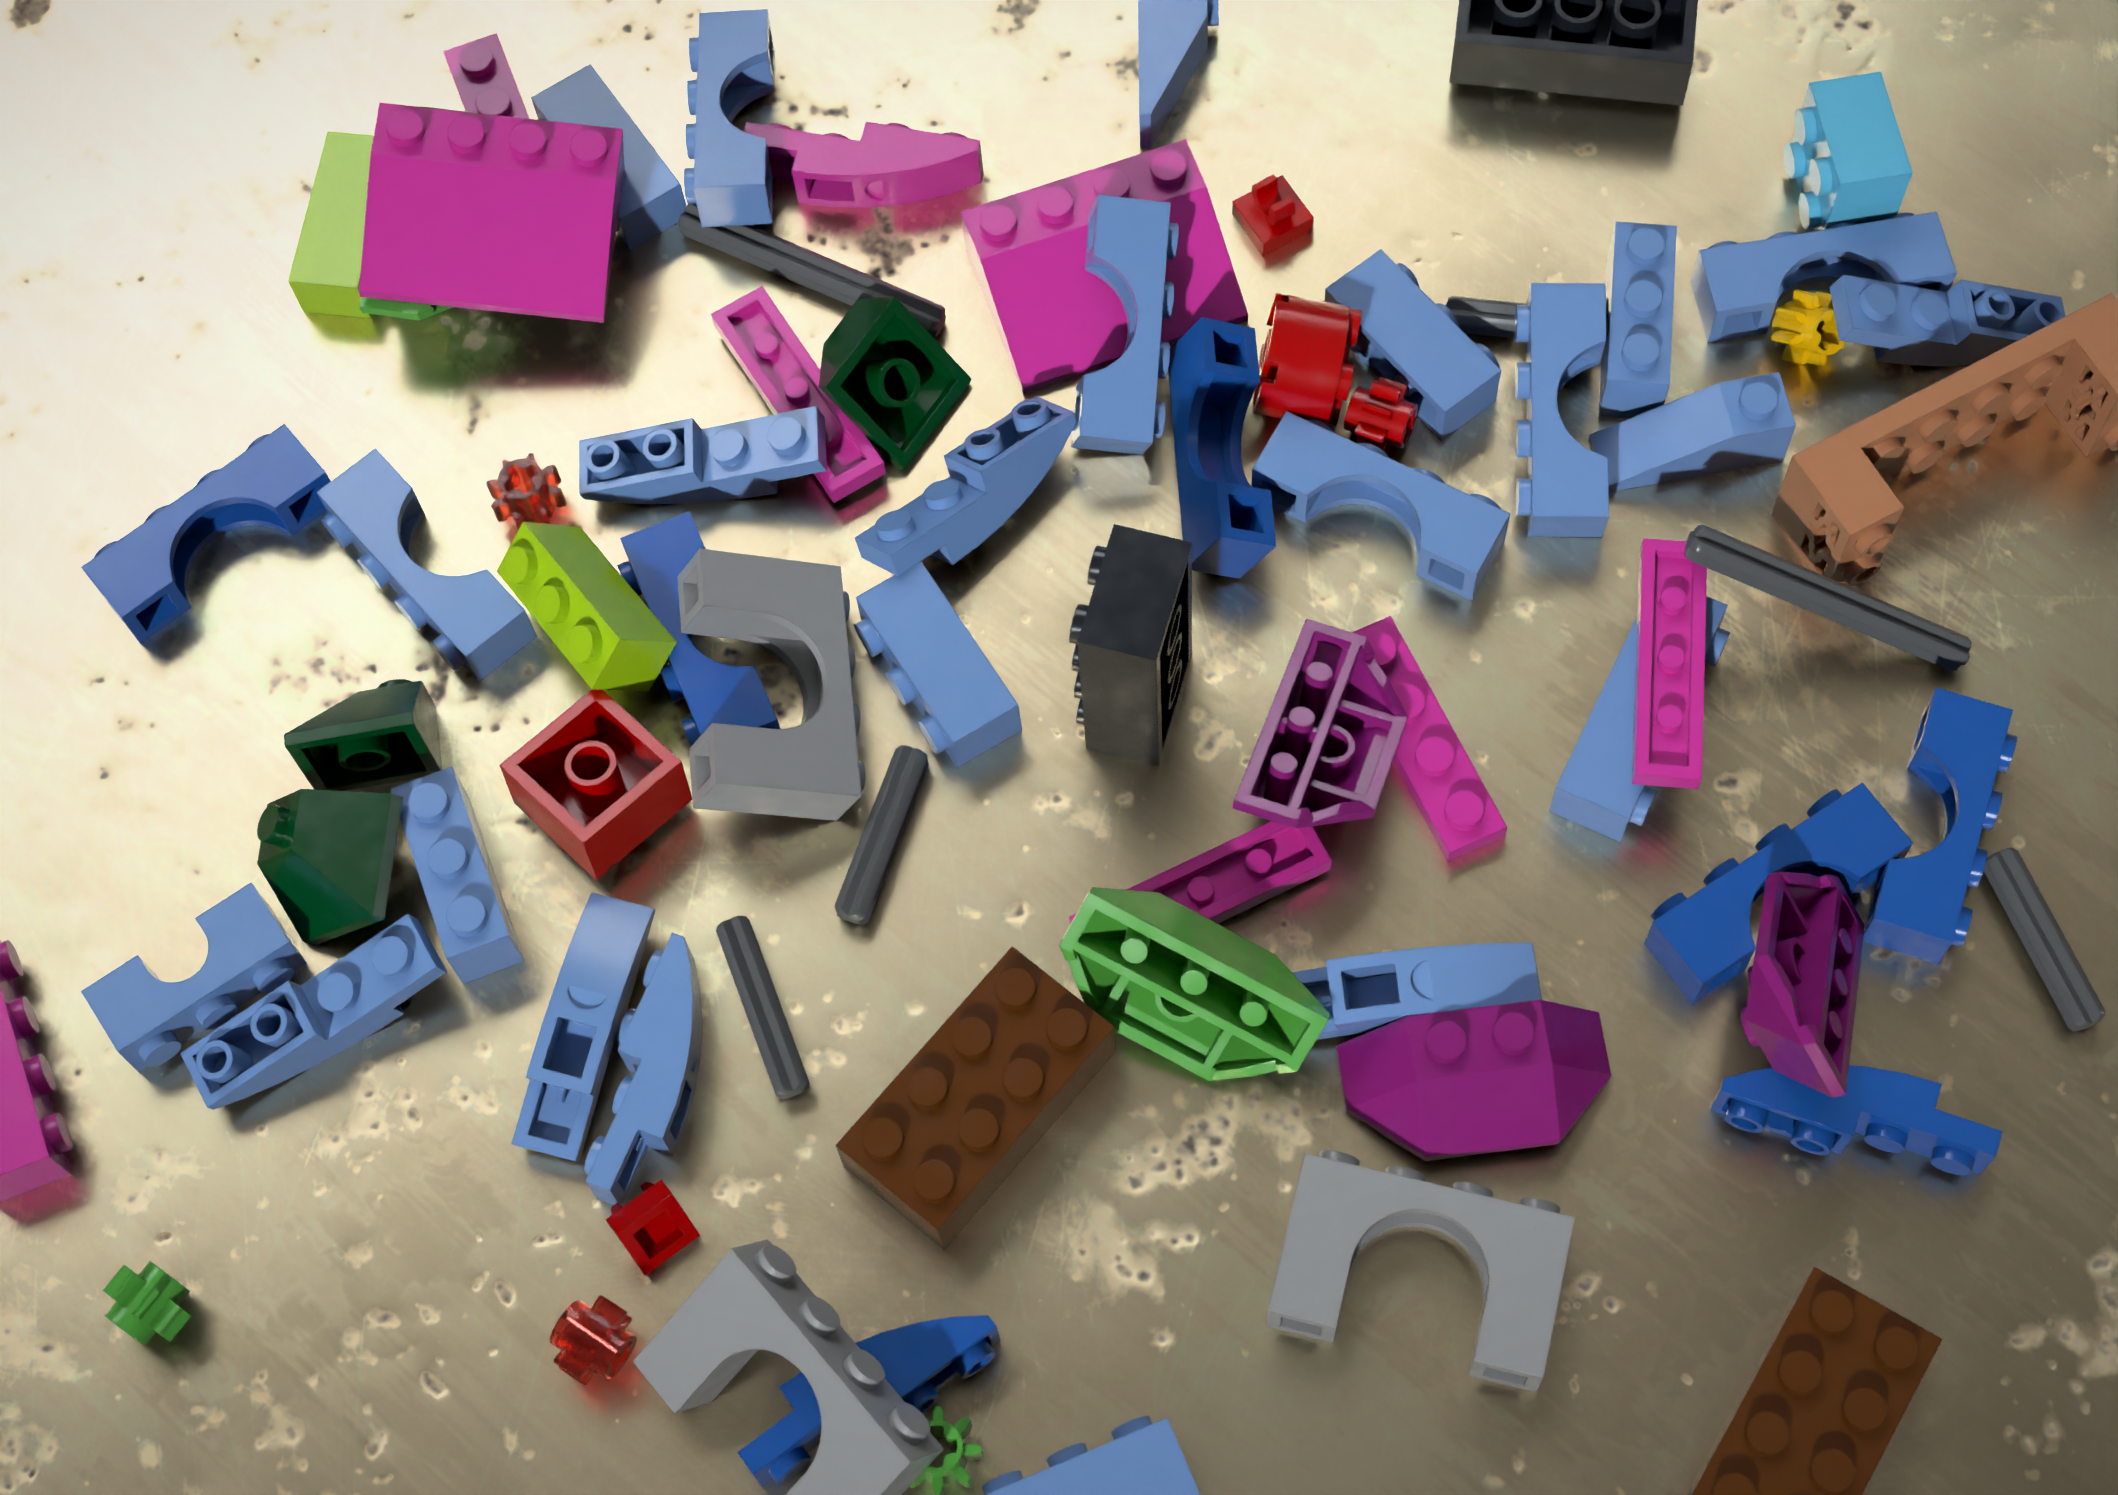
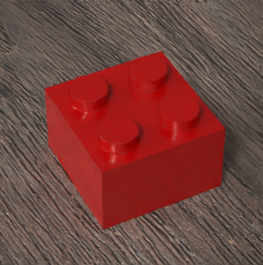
(596, 782)

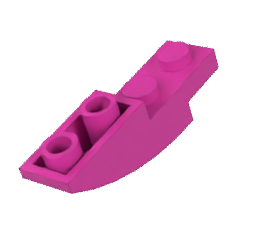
(882, 169)

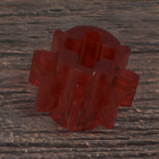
(526, 491)
(592, 1340)

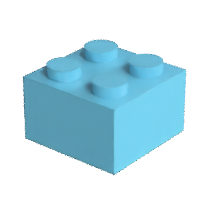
(1847, 153)

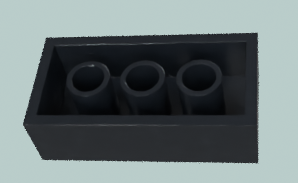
(1578, 47)
(1133, 643)

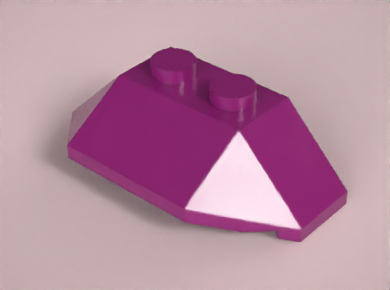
(1324, 735)
(1805, 979)
(1476, 1077)

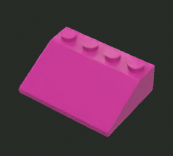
(491, 212)
(1057, 314)

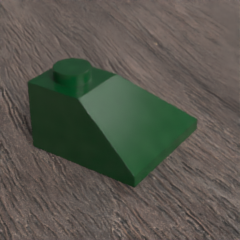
(889, 376)
(369, 739)
(330, 858)

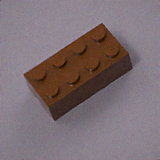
(977, 1097)
(1820, 1397)

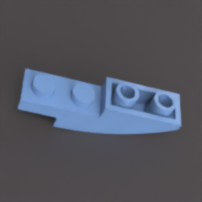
(1937, 326)
(698, 465)
(985, 486)
(1389, 985)
(314, 1021)
(582, 1026)
(664, 1050)

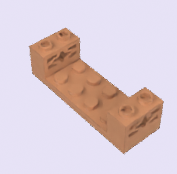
(1837, 491)

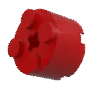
(1306, 359)

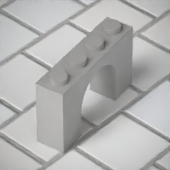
(802, 619)
(1514, 1246)
(759, 1302)

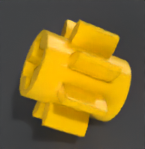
(1807, 328)

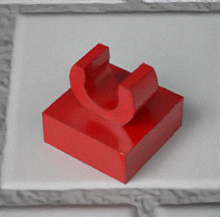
(1272, 214)
(652, 1226)

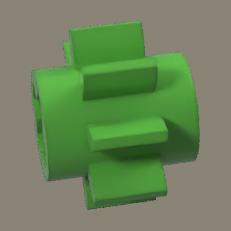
(147, 1303)
(954, 1463)

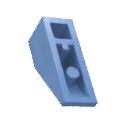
(1169, 51)
(1700, 434)

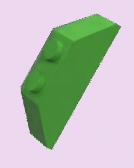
(1189, 986)

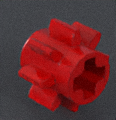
(1381, 414)

